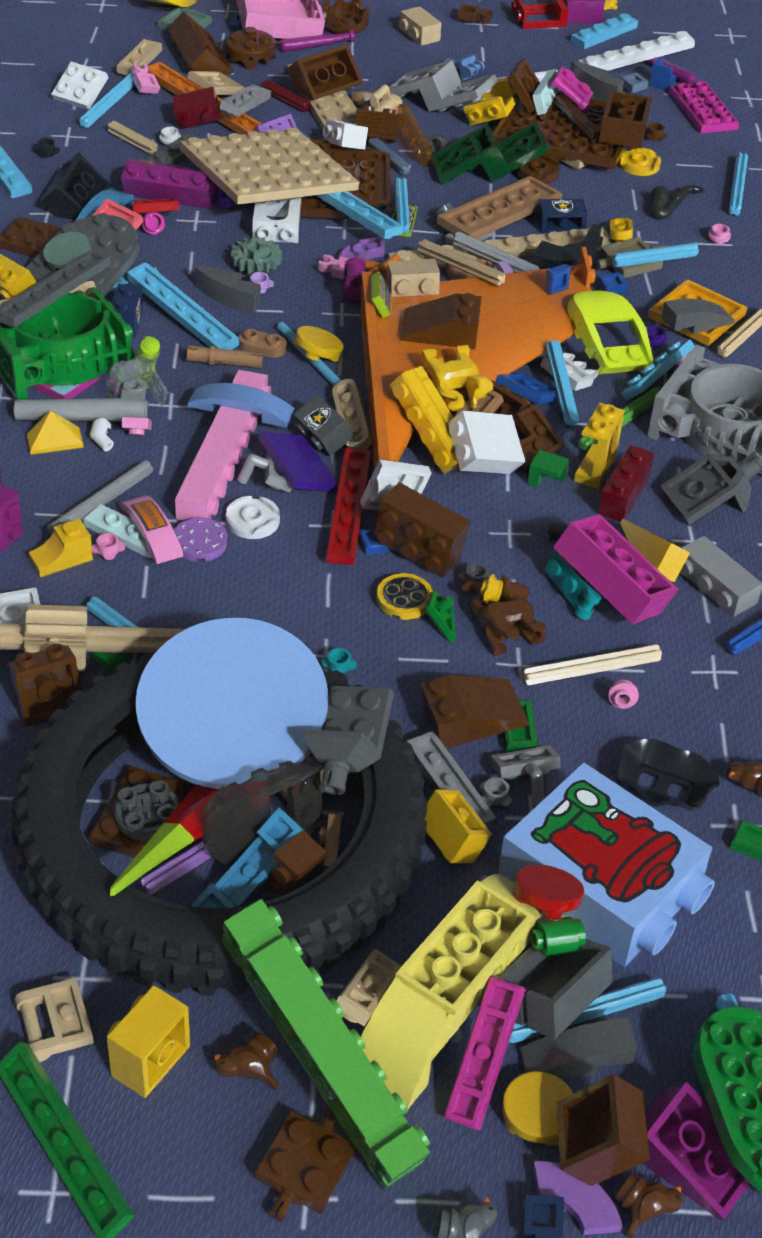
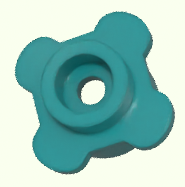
(339, 660)

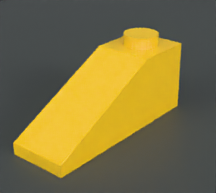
(661, 553)

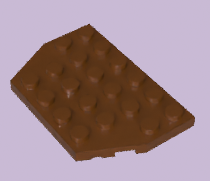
(367, 166)

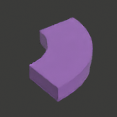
(365, 249)
(586, 1203)

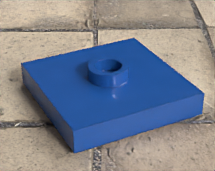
(528, 387)

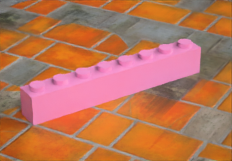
(218, 455)

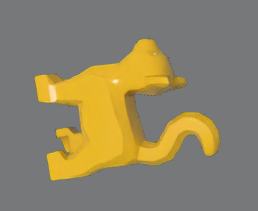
(456, 375)

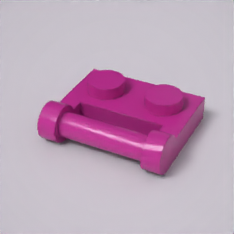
(572, 88)

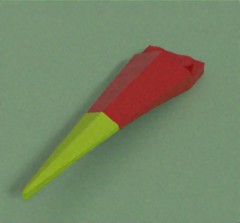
(176, 833)

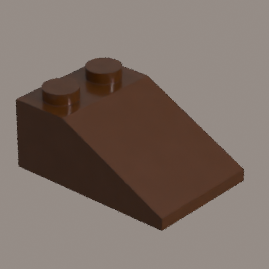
(443, 321)
(471, 708)

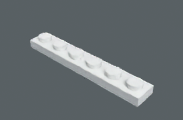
(641, 52)

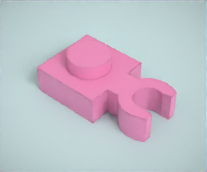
(143, 80)
(332, 265)

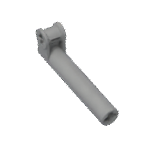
(113, 409)

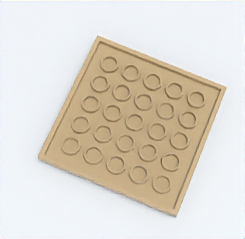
(267, 165)

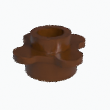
(655, 131)

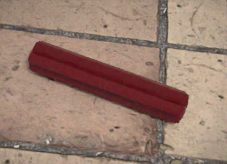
(287, 96)

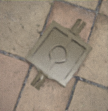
(634, 244)

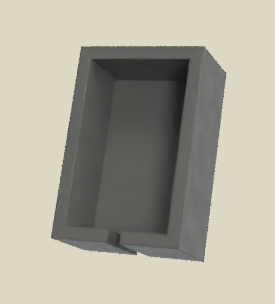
(559, 985)

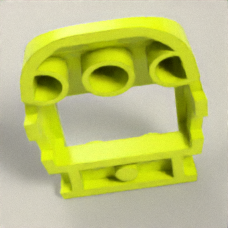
(603, 307)

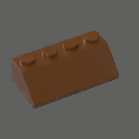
(198, 46)

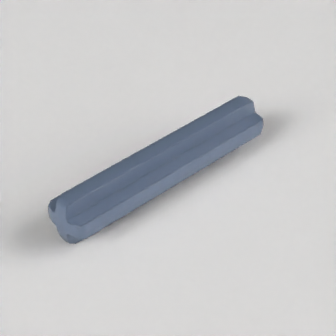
(396, 160)

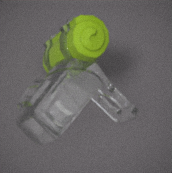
(141, 368)

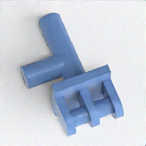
(468, 66)

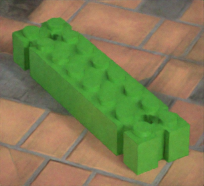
(324, 1044)

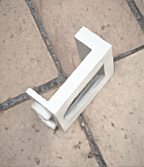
(286, 229)

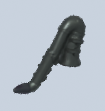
(662, 206)

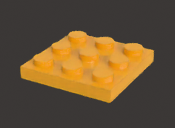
(692, 290)

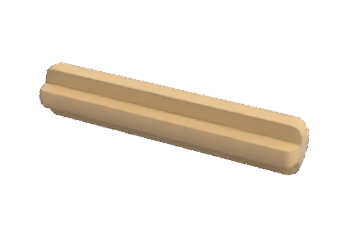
(132, 137)

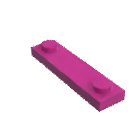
(484, 1053)

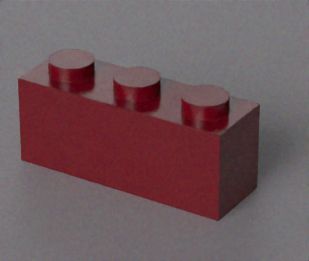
(626, 483)

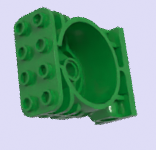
(64, 343)

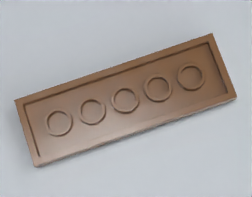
(497, 208)

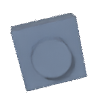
(634, 82)

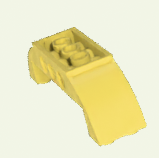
(446, 982)

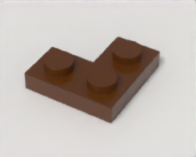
(538, 434)

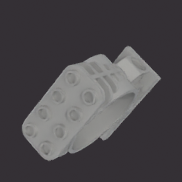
(711, 407)

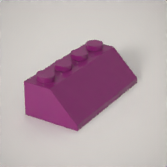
(163, 180)

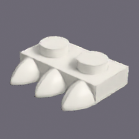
(577, 375)

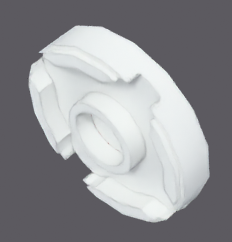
(252, 517)

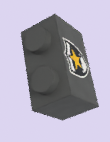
(323, 426)

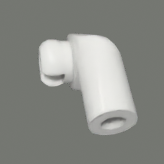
(99, 431)

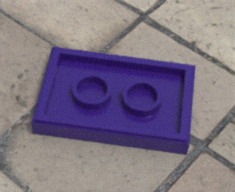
(298, 461)

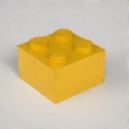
(148, 1040)

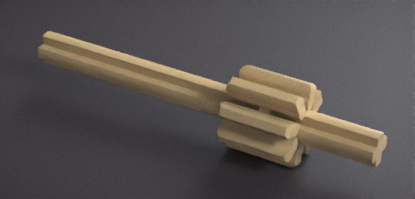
(69, 627)

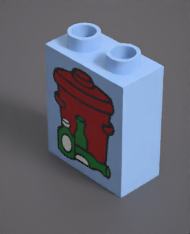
(624, 853)

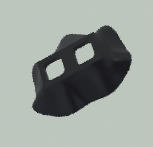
(670, 767)

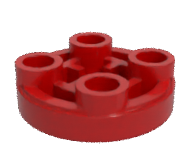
(548, 890)

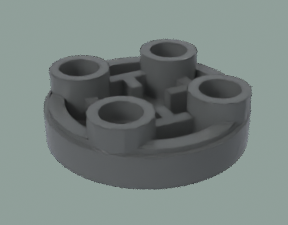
(144, 809)

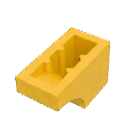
(65, 548)

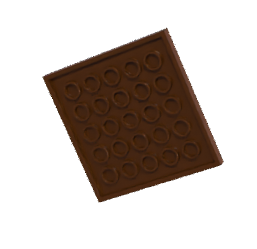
(563, 135)

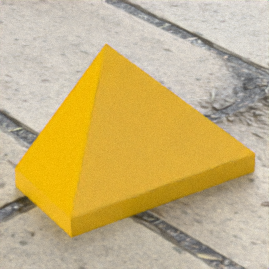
(54, 434)

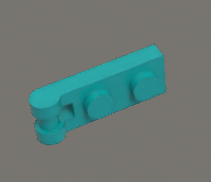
(573, 586)

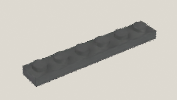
(53, 288)

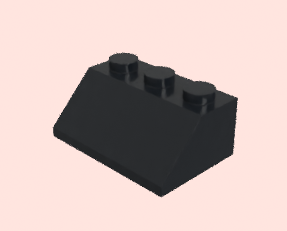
(73, 188)

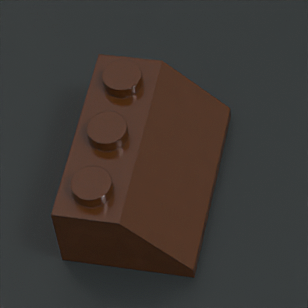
(325, 73)

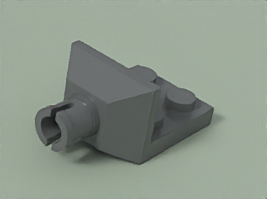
(711, 483)
(351, 733)

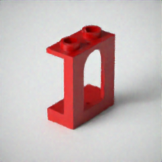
(556, 7)

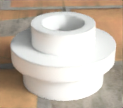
(169, 135)

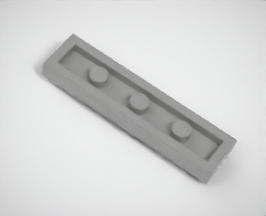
(245, 100)
(446, 774)

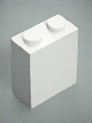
(486, 442)

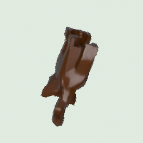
(506, 617)

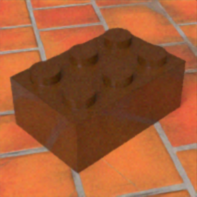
(625, 119)
(421, 529)

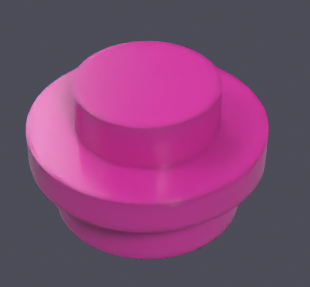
(153, 223)

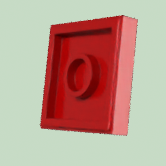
(154, 205)

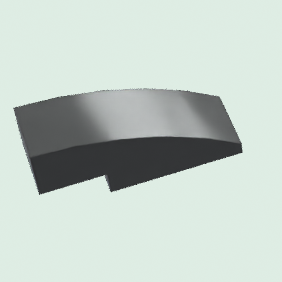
(597, 79)
(228, 288)
(695, 315)
(582, 1049)

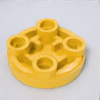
(318, 343)
(532, 1106)

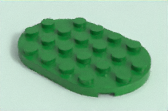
(730, 1073)

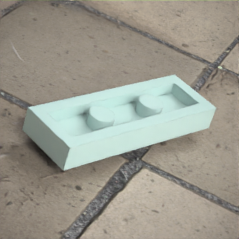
(545, 93)

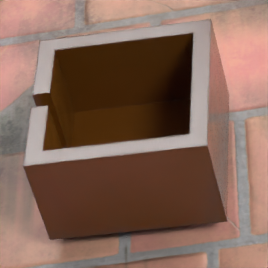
(602, 1130)

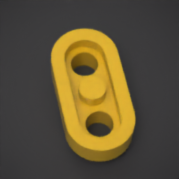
(621, 229)

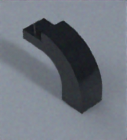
(551, 255)

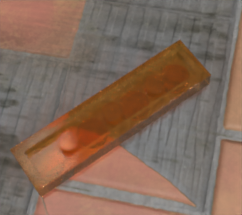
(414, 135)

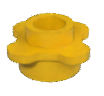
(491, 589)

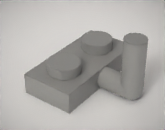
(272, 473)
(529, 761)

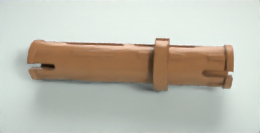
(223, 356)

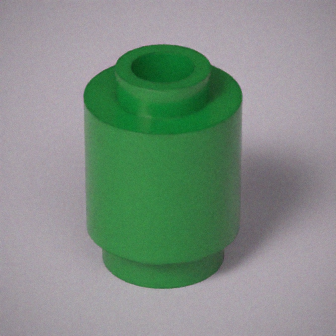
(558, 936)

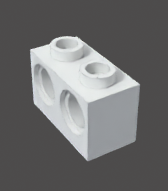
(345, 134)

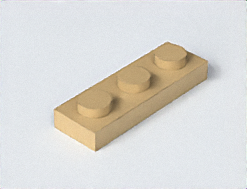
(141, 54)

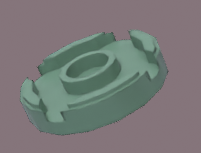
(65, 249)

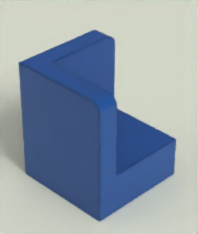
(662, 75)

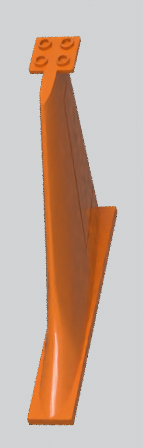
(512, 331)

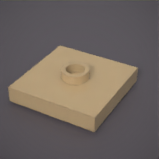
(222, 84)

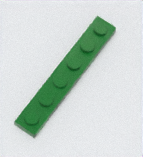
(65, 1142)

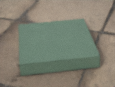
(201, 18)

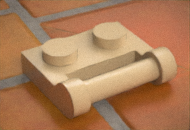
(66, 1017)

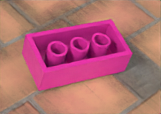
(615, 568)

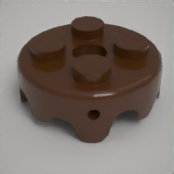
(345, 16)
(250, 43)

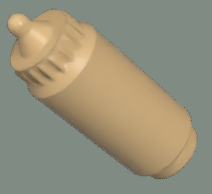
(388, 101)

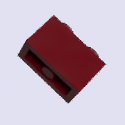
(196, 107)

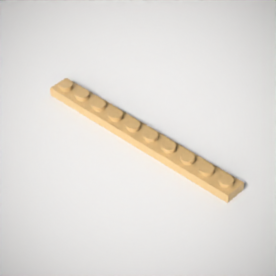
(517, 246)

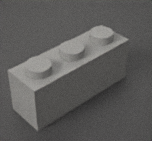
(720, 577)

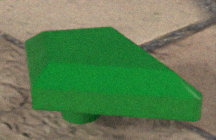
(442, 614)

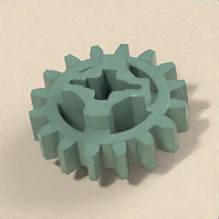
(256, 255)

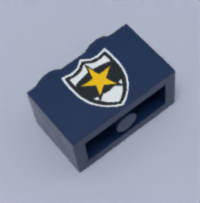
(561, 215)
(129, 303)

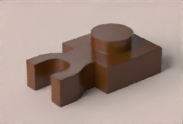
(471, 13)

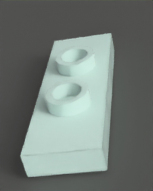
(109, 521)

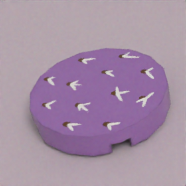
(201, 538)

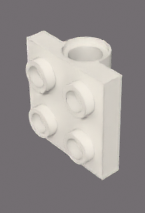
(79, 85)
(387, 475)

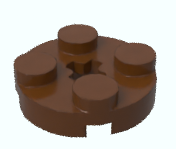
(543, 169)

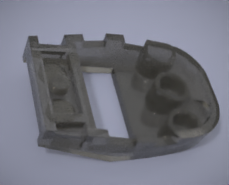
(242, 809)

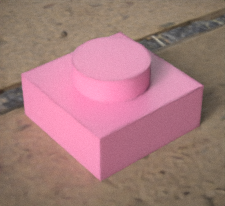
(136, 425)

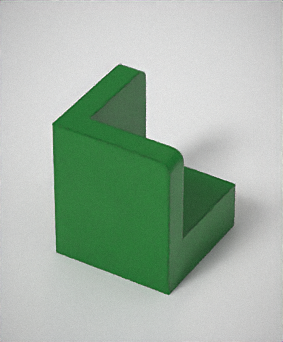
(547, 465)

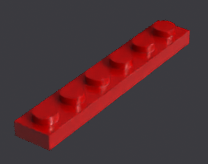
(348, 509)

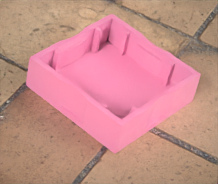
(283, 17)

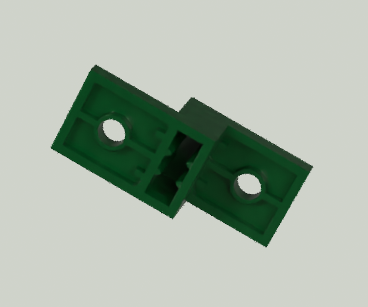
(495, 156)

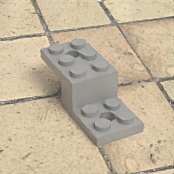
(442, 86)

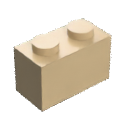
(420, 25)
(413, 277)

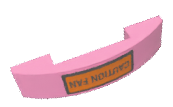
(154, 526)

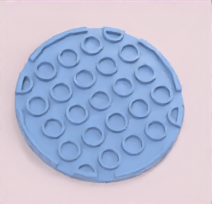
(230, 700)

